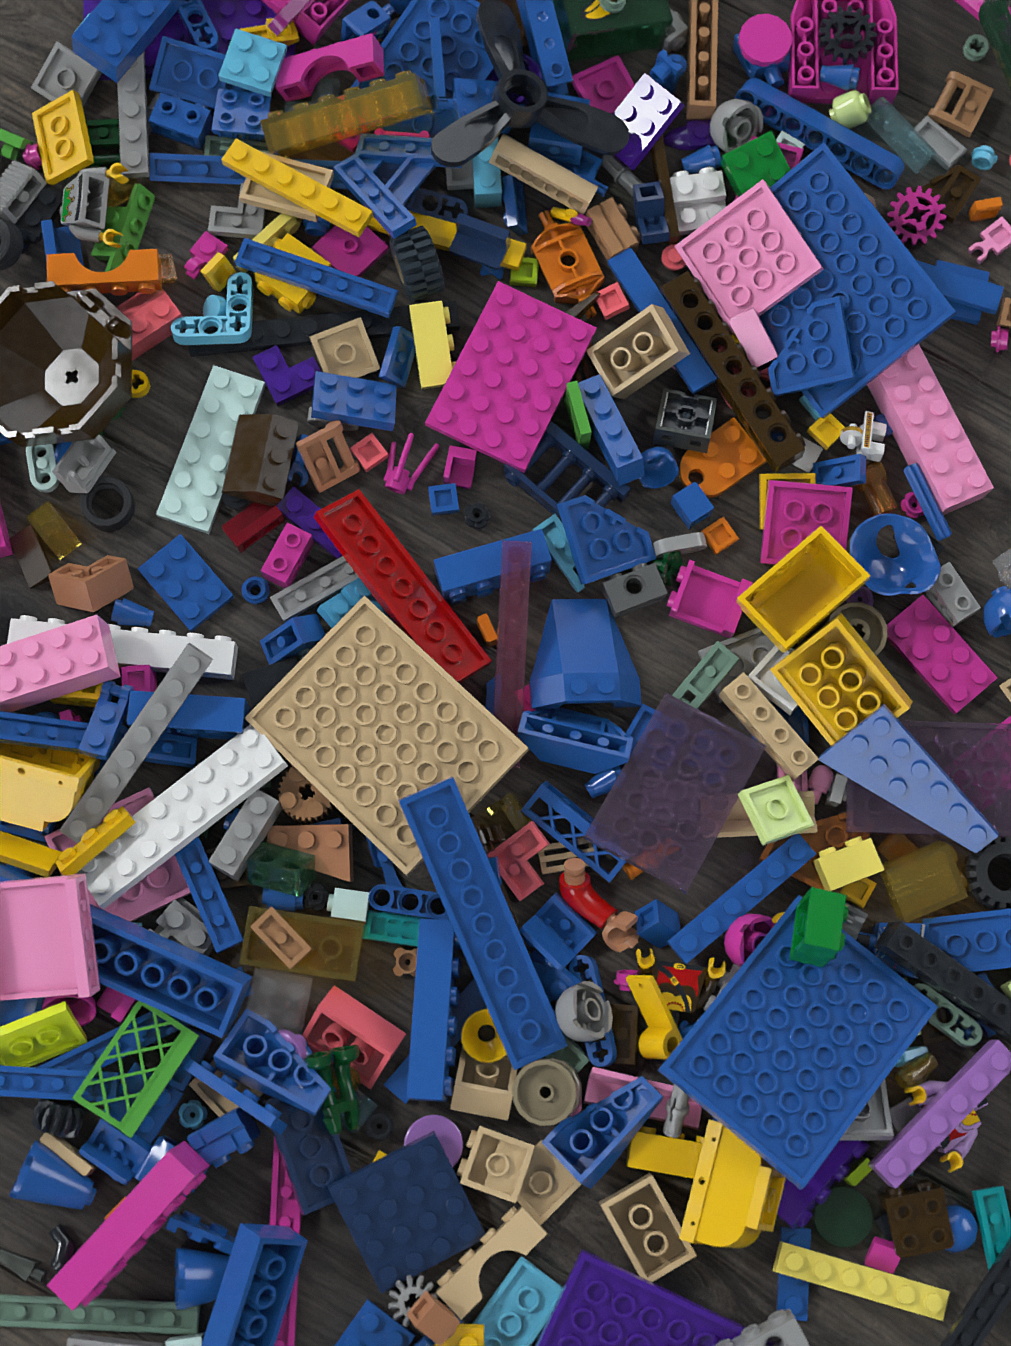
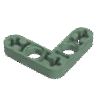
(957, 1034)

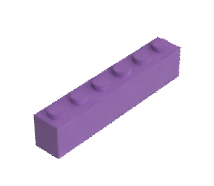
(942, 1114)

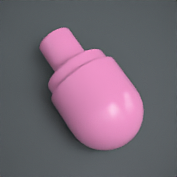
(820, 781)

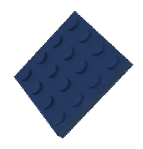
(407, 1211)

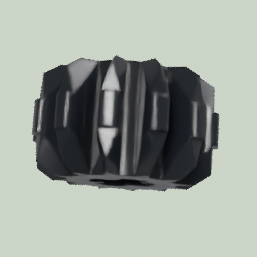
(58, 1118)

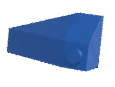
(268, 1063)
(600, 1133)

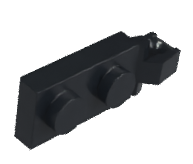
(44, 207)

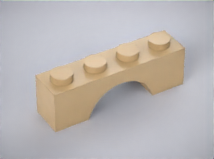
(517, 1233)

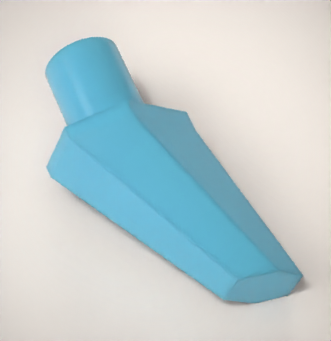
(911, 1054)

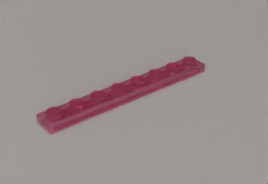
(512, 634)

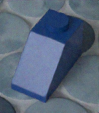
(292, 637)

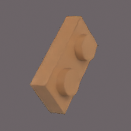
(281, 938)

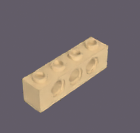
(768, 726)

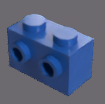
(181, 120)

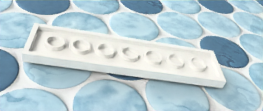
(183, 813)

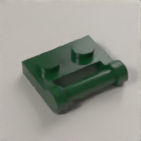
(104, 135)

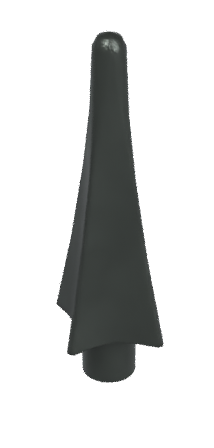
(22, 1265)

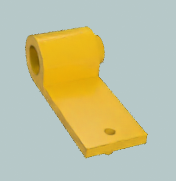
(662, 1033)

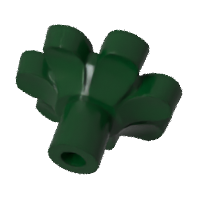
(669, 566)

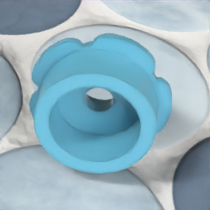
(983, 157)

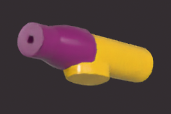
(571, 216)

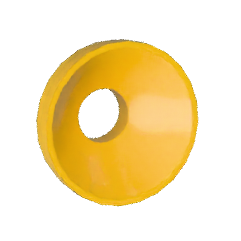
(478, 1049)

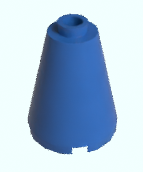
(51, 1181)
(197, 1276)

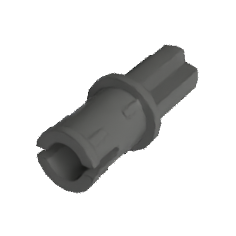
(621, 173)

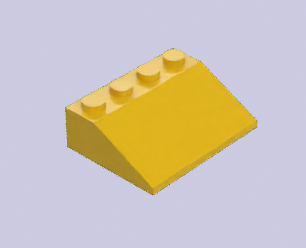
(839, 680)

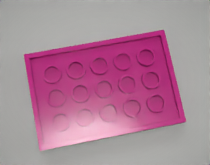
(510, 376)

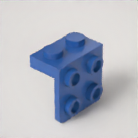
(557, 932)

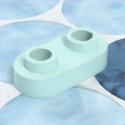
(41, 467)

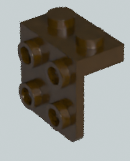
(917, 1218)

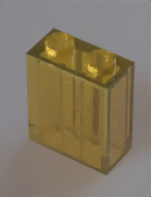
(924, 881)

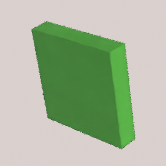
(577, 414)

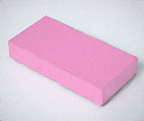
(753, 337)

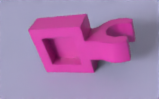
(202, 253)

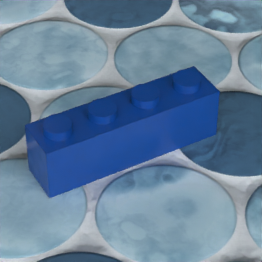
(611, 431)

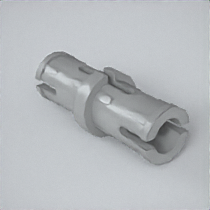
(676, 1109)

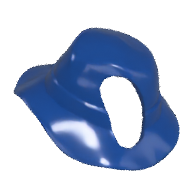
(888, 575)

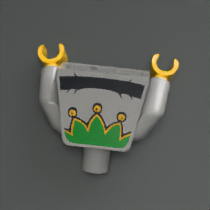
(86, 204)

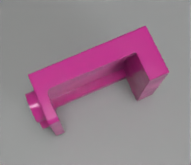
(707, 600)

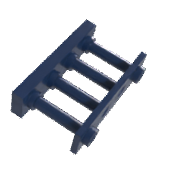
(571, 454)

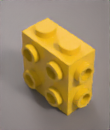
(290, 296)

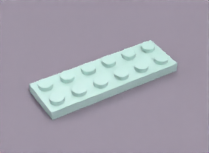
(200, 469)

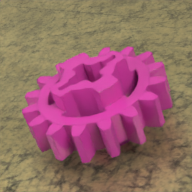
(913, 204)

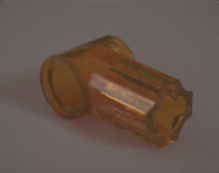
(876, 489)

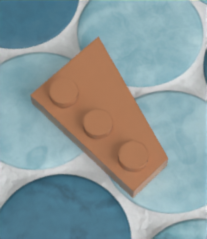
(328, 842)

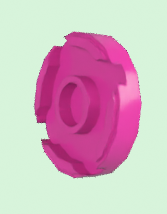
(765, 40)

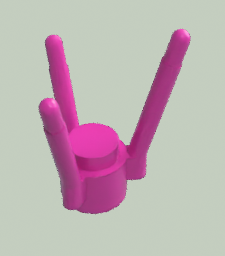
(398, 479)

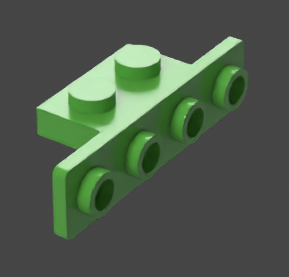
(129, 222)

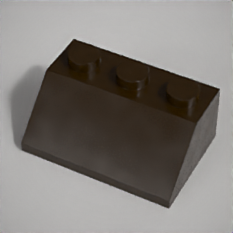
(260, 458)

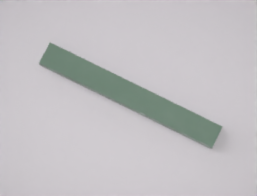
(100, 1315)

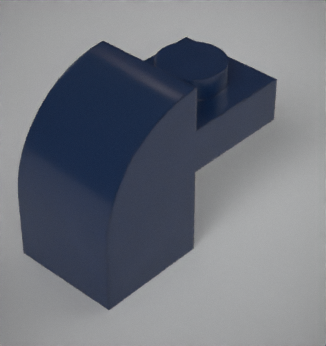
(649, 212)

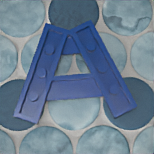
(389, 199)

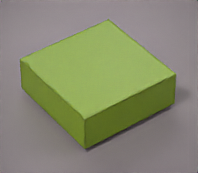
(527, 273)
(858, 1171)

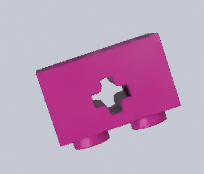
(287, 556)

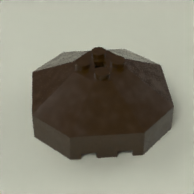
(44, 340)

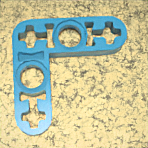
(226, 324)

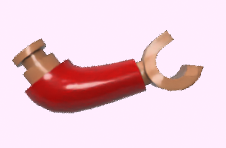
(580, 895)

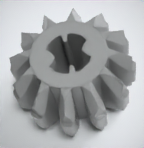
(405, 1294)

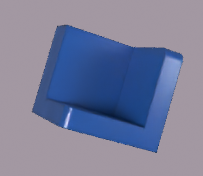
(692, 505)
(657, 923)

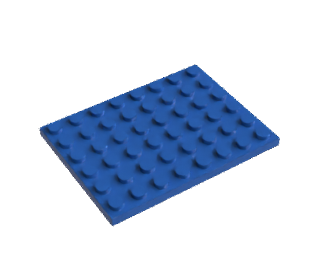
(882, 287)
(797, 1048)

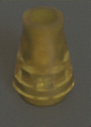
(915, 1071)

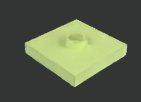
(776, 809)

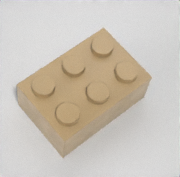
(637, 351)
(647, 1228)

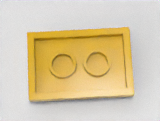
(62, 137)

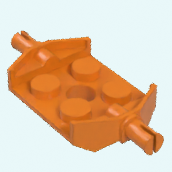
(572, 282)

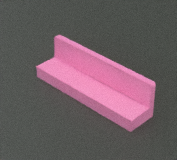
(604, 1082)

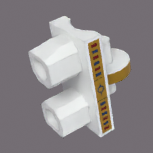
(862, 437)

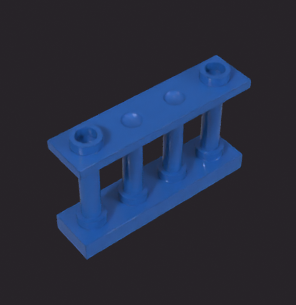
(546, 43)

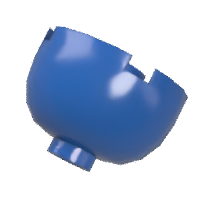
(998, 612)

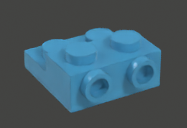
(339, 605)

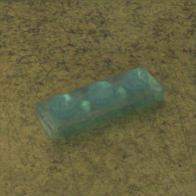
(900, 135)

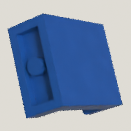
(553, 145)

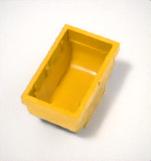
(802, 589)
(41, 784)
(737, 1196)

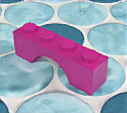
(303, 71)

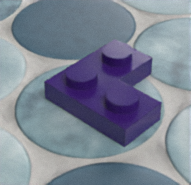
(282, 381)

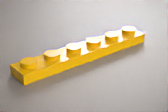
(297, 188)

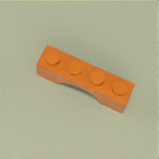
(138, 273)

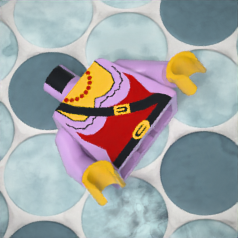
(962, 1137)

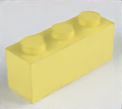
(432, 343)

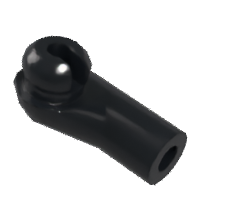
(65, 1247)

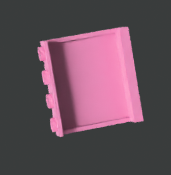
(46, 938)

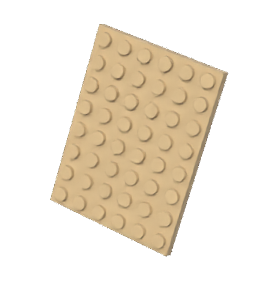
(381, 721)

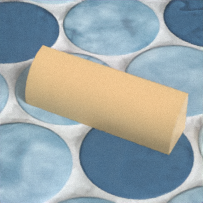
(543, 174)

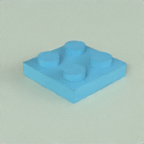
(252, 62)

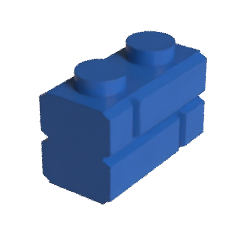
(225, 1135)

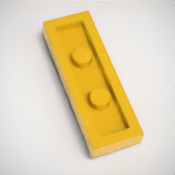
(94, 841)

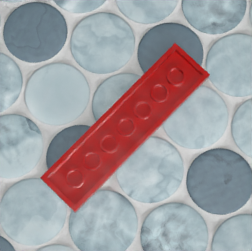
(400, 585)

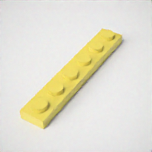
(861, 1281)

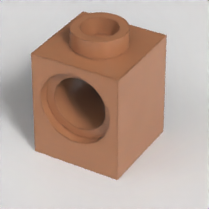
(433, 1318)

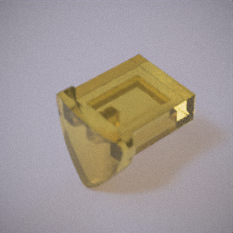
(512, 809)

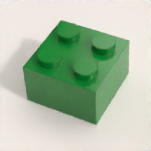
(755, 162)
(818, 927)

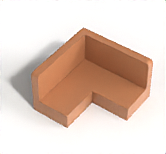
(91, 585)

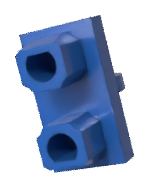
(668, 70)

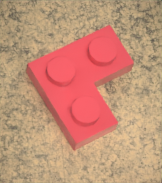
(514, 858)

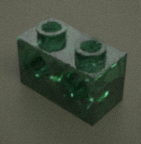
(281, 869)

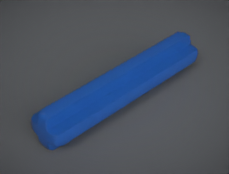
(927, 501)

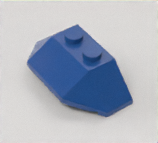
(574, 739)

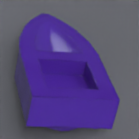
(692, 136)

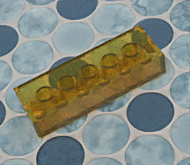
(346, 115)

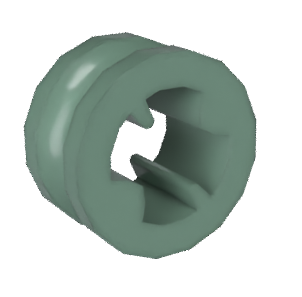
(980, 41)

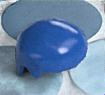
(659, 468)
(963, 1228)

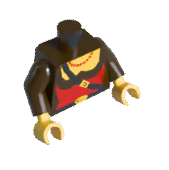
(681, 985)

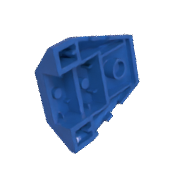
(582, 658)

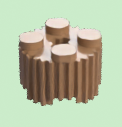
(294, 803)

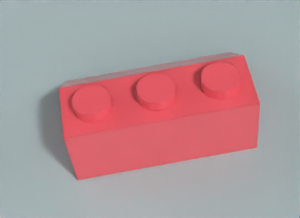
(150, 319)
(346, 1022)

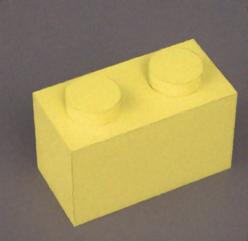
(848, 864)

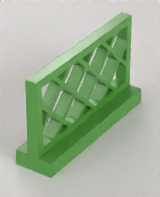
(157, 1082)

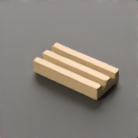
(554, 846)
(68, 1153)

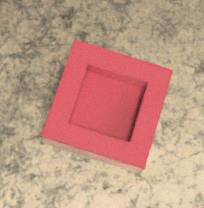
(612, 301)
(369, 452)

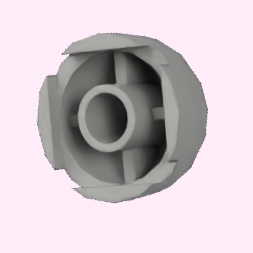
(735, 124)
(583, 1012)

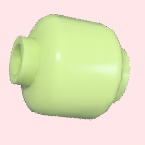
(850, 109)

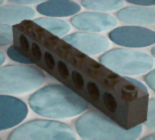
(775, 453)

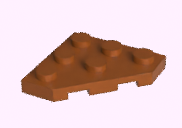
(829, 833)

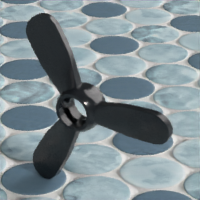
(570, 119)

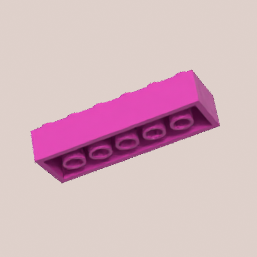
(129, 1226)

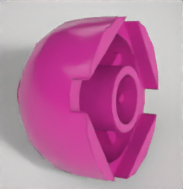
(745, 936)

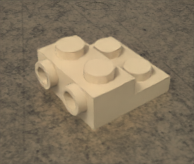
(495, 1163)

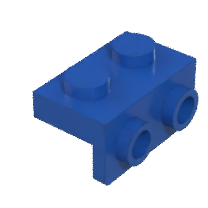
(115, 1151)

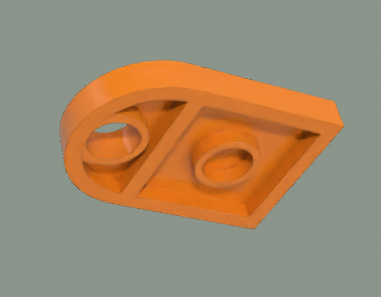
(727, 460)

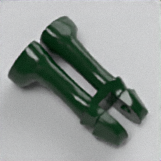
(341, 1059)

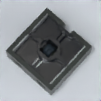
(685, 421)

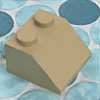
(484, 1087)

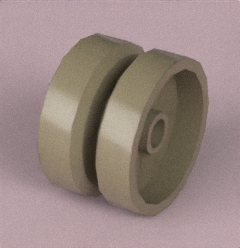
(866, 622)
(564, 1088)

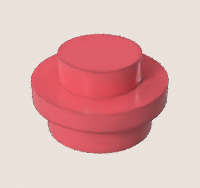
(672, 259)

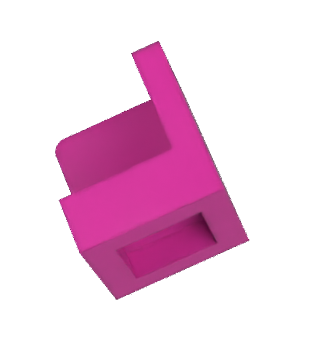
(460, 466)
(140, 677)
(116, 1004)

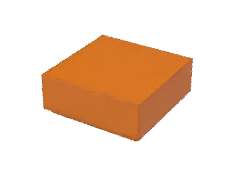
(985, 209)
(720, 535)
(487, 630)

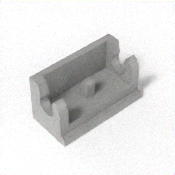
(83, 464)

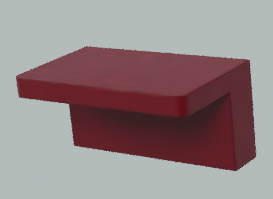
(252, 525)

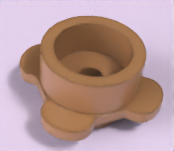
(401, 956)

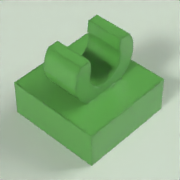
(13, 144)

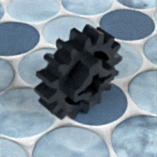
(847, 37)

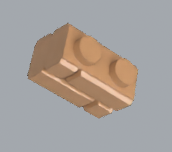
(612, 229)

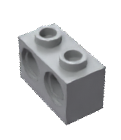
(952, 596)

